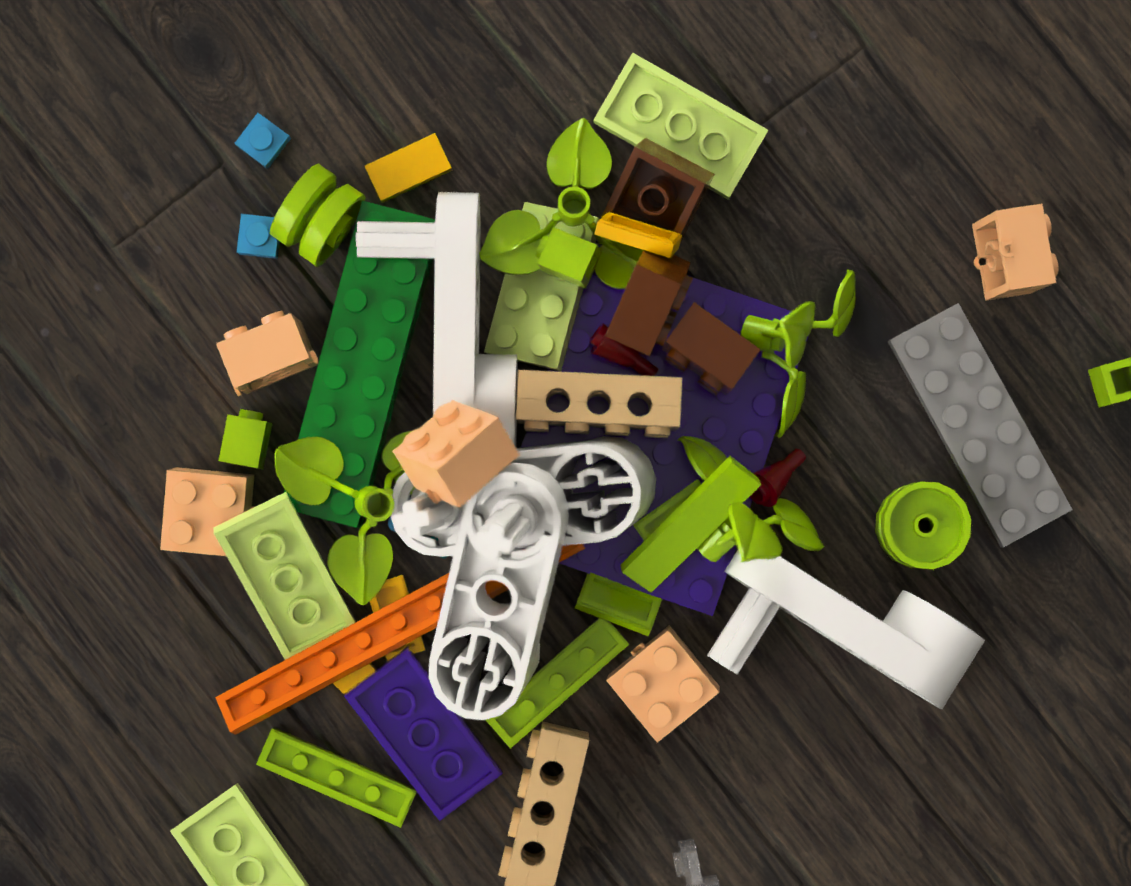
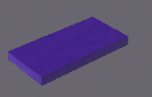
(421, 735)

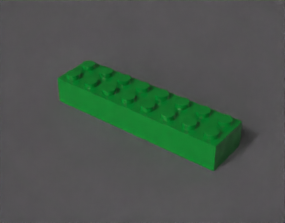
(363, 363)

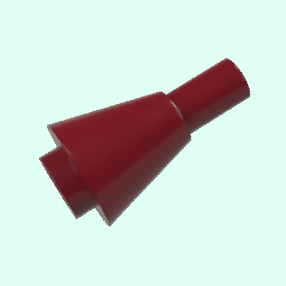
(620, 353)
(775, 478)

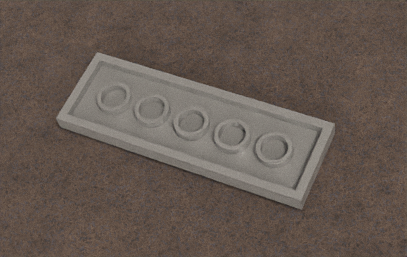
(979, 425)

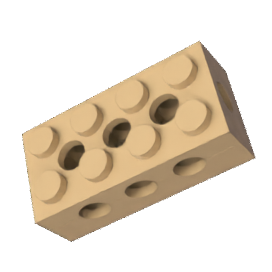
(660, 394)
(569, 749)

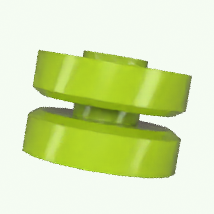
(317, 215)
(930, 502)

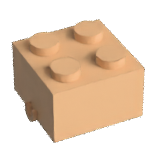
(1015, 252)
(266, 352)
(456, 453)
(197, 503)
(663, 683)

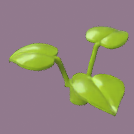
(576, 160)
(793, 332)
(307, 474)
(742, 527)

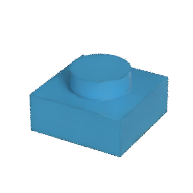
(262, 140)
(255, 237)

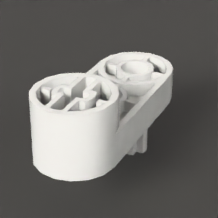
(454, 242)
(421, 516)
(487, 551)
(911, 646)

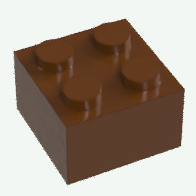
(659, 188)
(645, 306)
(709, 350)

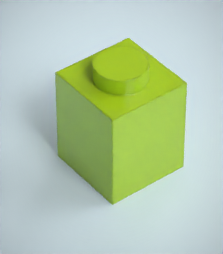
(568, 257)
(1112, 382)
(245, 439)

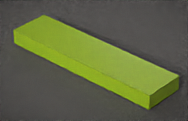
(690, 524)
(559, 680)
(336, 777)

